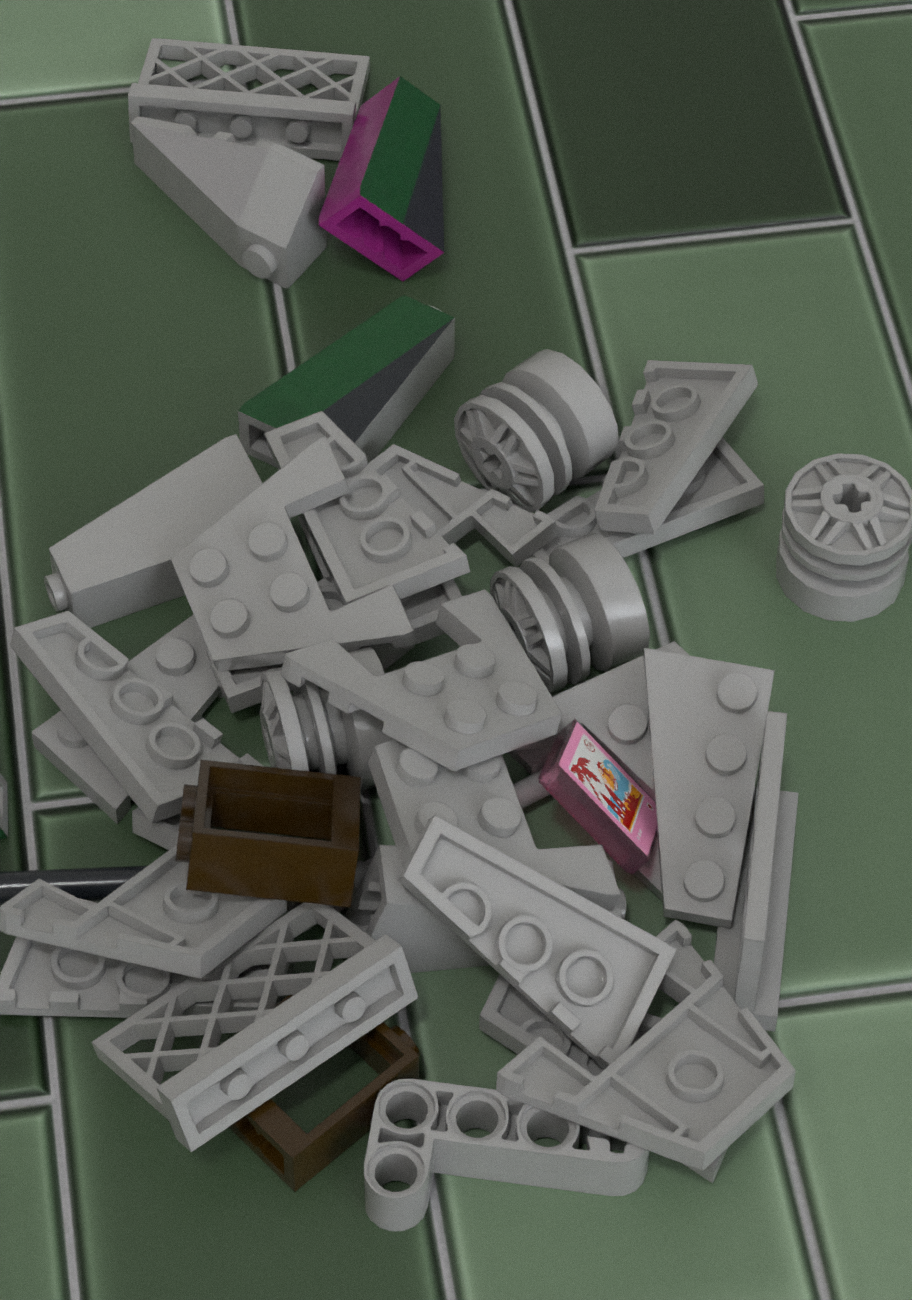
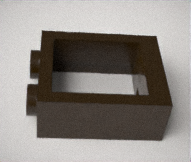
(276, 804)
(301, 1156)

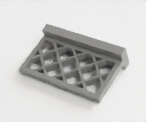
(276, 111)
(753, 947)
(272, 1043)

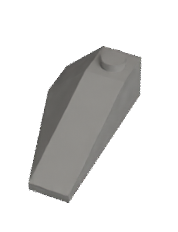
(249, 199)

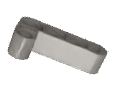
(502, 1156)

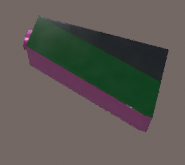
(391, 182)

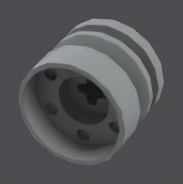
(536, 429)
(845, 537)
(574, 610)
(314, 735)

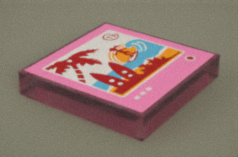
(601, 796)

